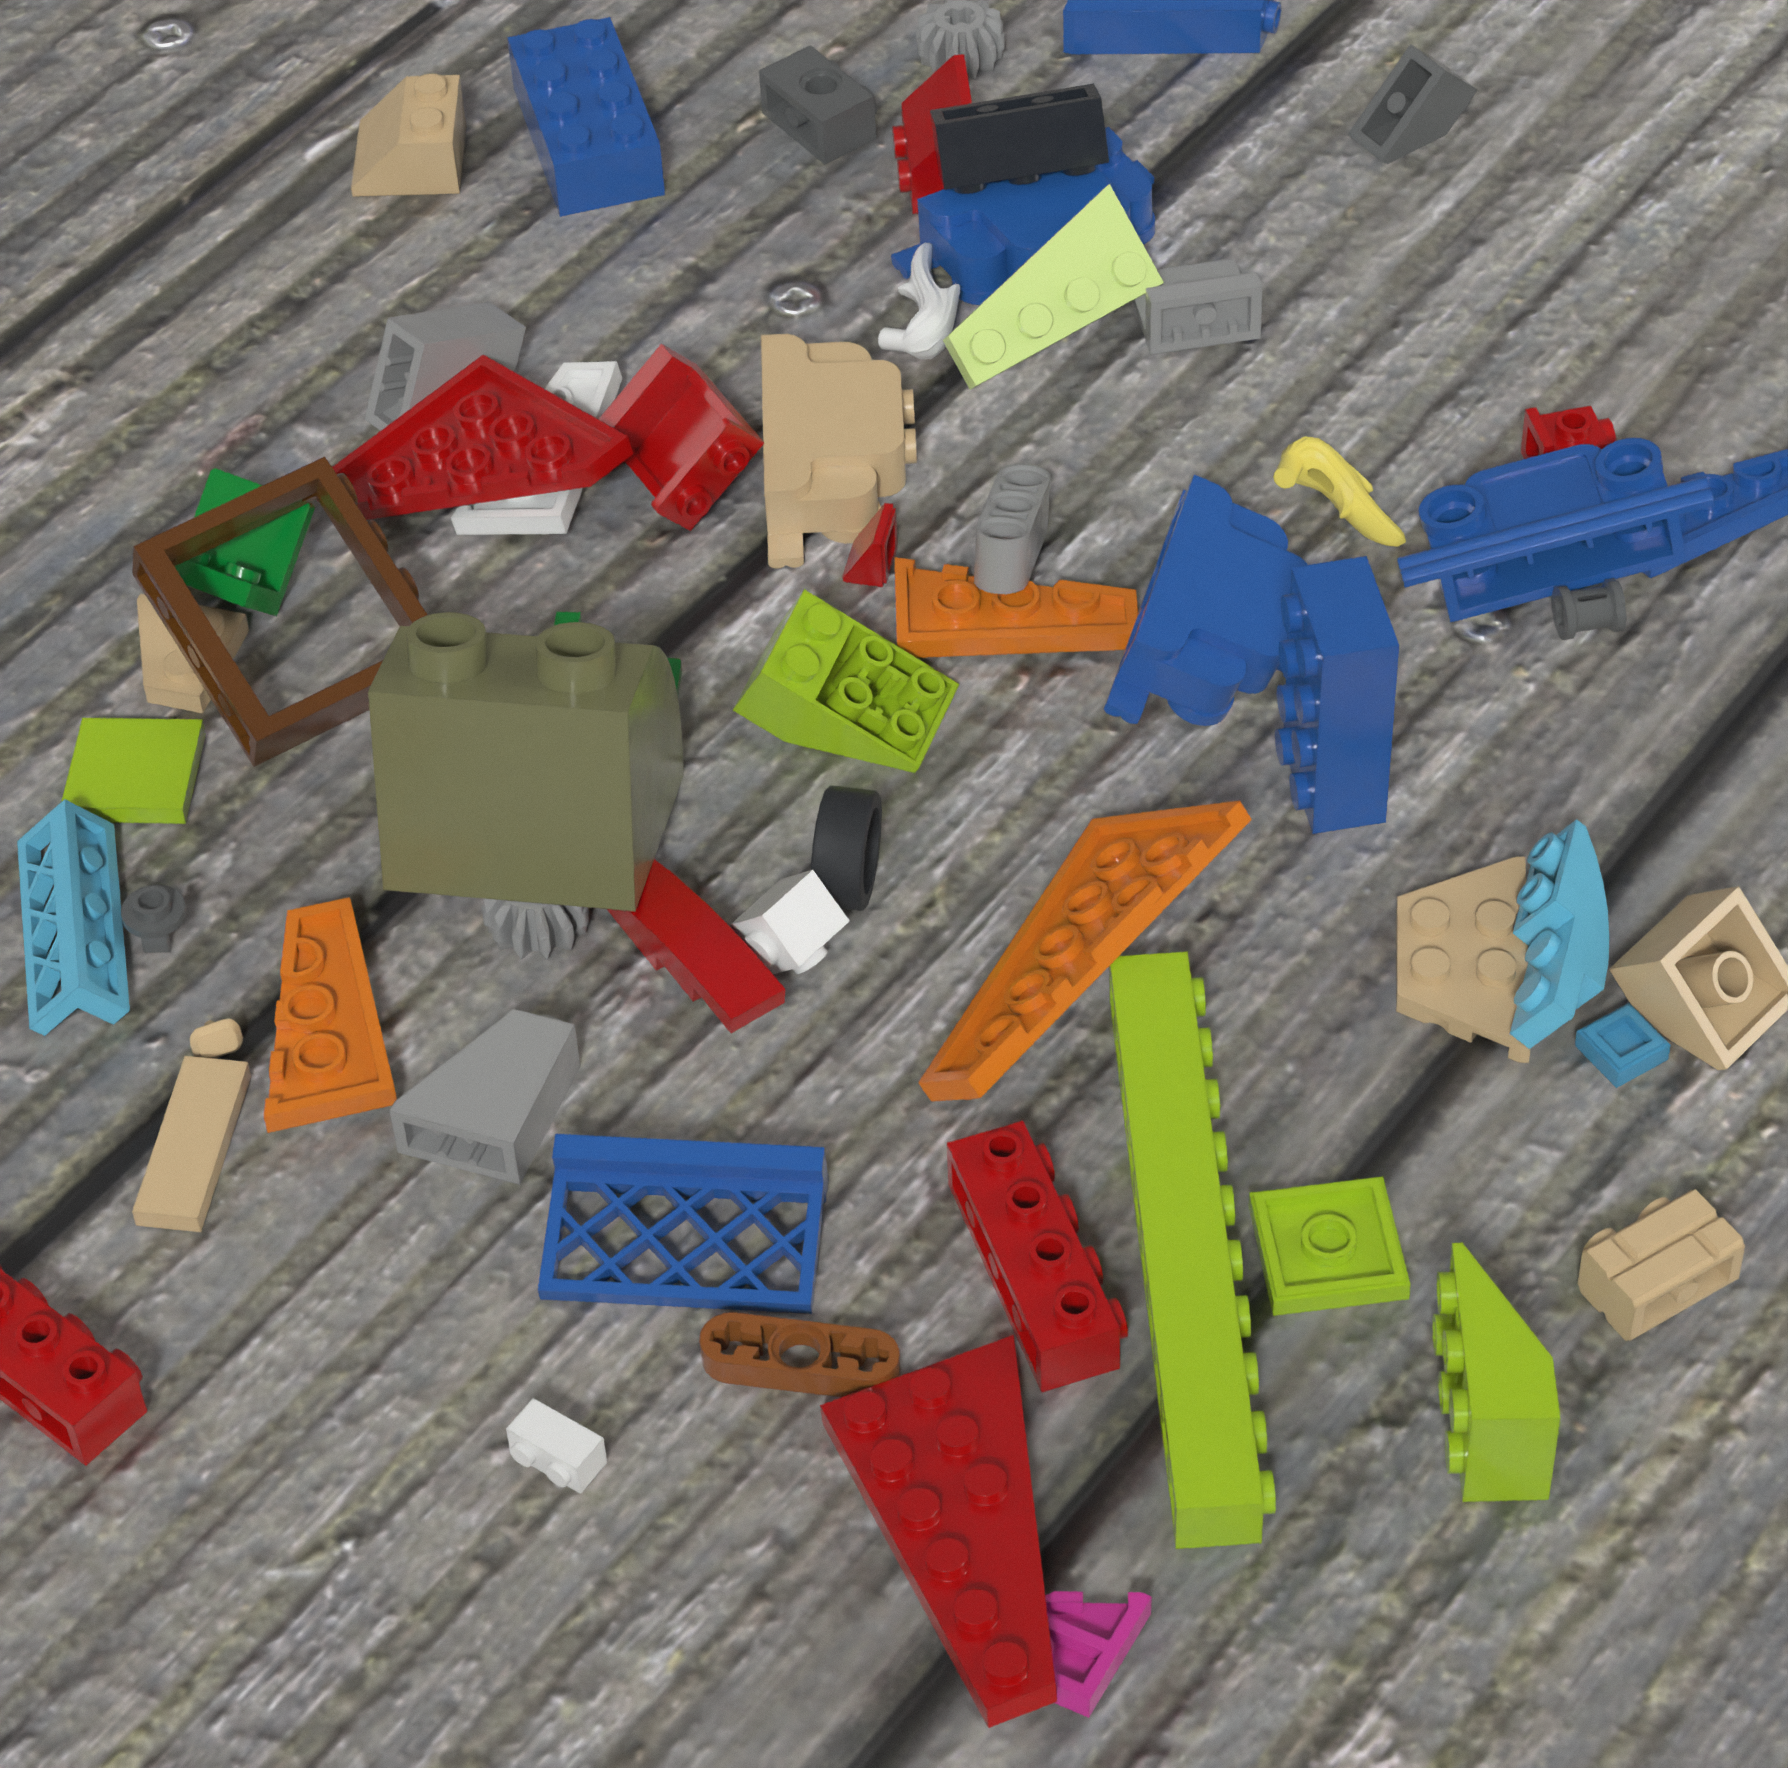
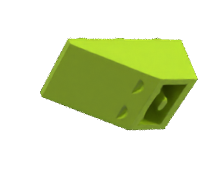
(845, 689)
(1494, 1388)

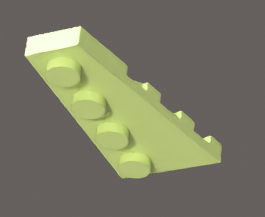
(1065, 286)

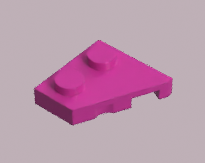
(1091, 1644)

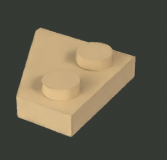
(165, 671)

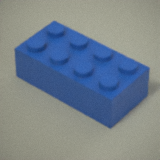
(586, 116)
(1337, 694)

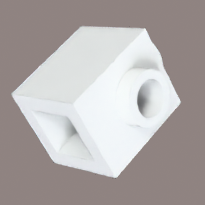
(791, 923)

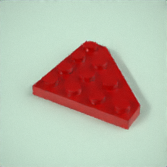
(481, 442)

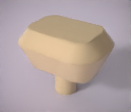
(216, 1039)

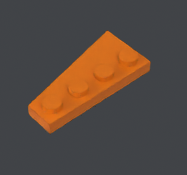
(953, 617)
(328, 1030)

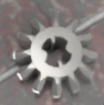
(960, 29)
(533, 925)

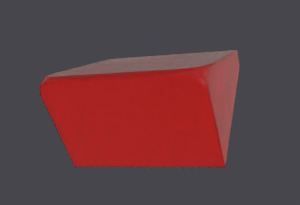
(873, 550)

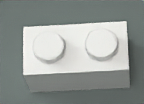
(556, 1446)

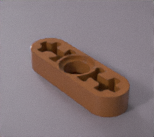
(780, 1334)

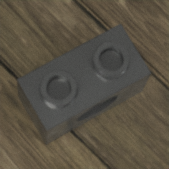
(818, 104)

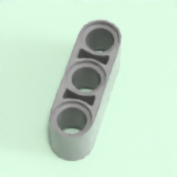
(1012, 529)

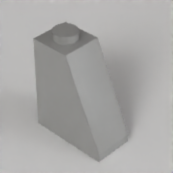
(431, 348)
(491, 1098)

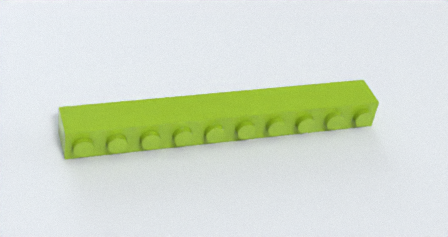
(1186, 1255)

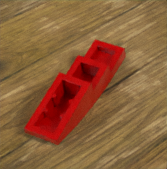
(699, 950)

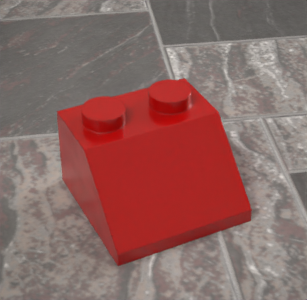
(915, 139)

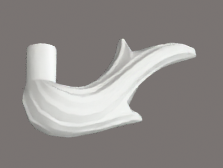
(935, 314)

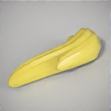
(1321, 467)

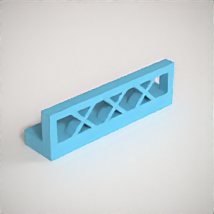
(81, 910)

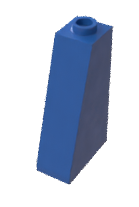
(1168, 26)

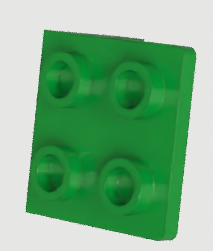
(255, 565)

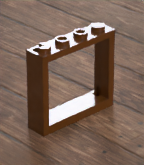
(154, 570)

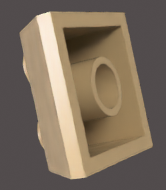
(412, 140)
(1707, 976)

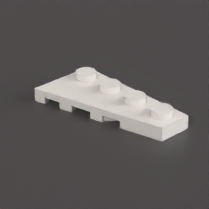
(589, 388)

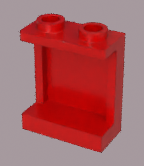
(681, 435)

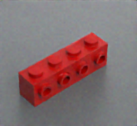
(1035, 1256)
(62, 1376)

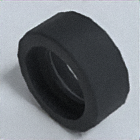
(848, 844)

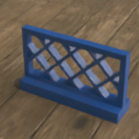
(676, 1171)

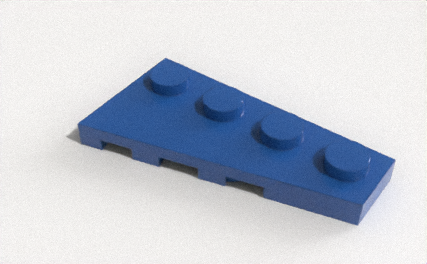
(1743, 503)

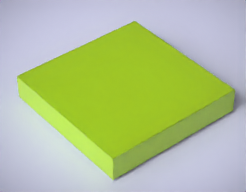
(135, 768)
(1328, 1246)

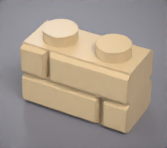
(1659, 1263)

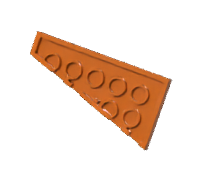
(1090, 912)

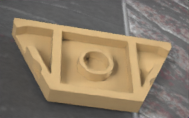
(1460, 954)

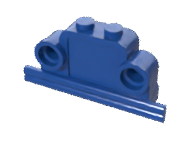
(996, 230)
(1552, 525)
(1208, 611)

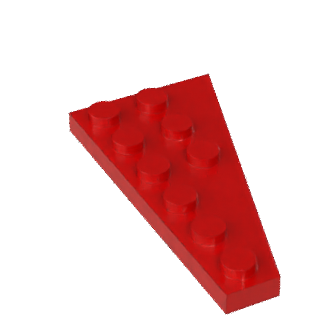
(955, 1500)

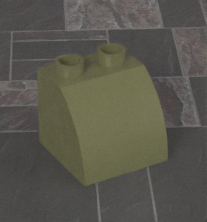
(523, 762)

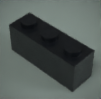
(1019, 138)

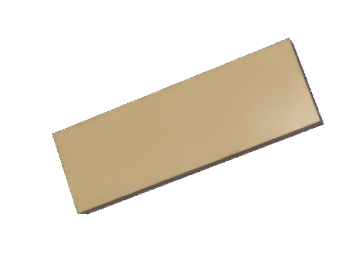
(192, 1144)

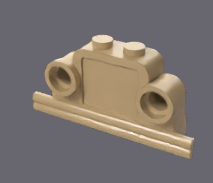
(829, 440)

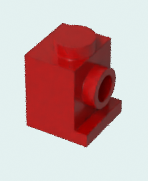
(1563, 430)

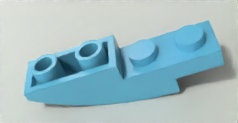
(1566, 933)

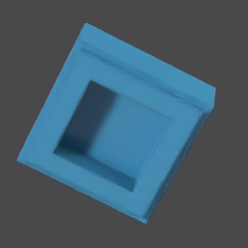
(1622, 1045)

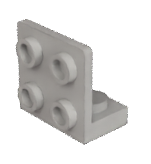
(1200, 307)

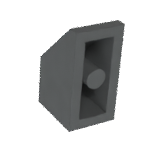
(1412, 107)

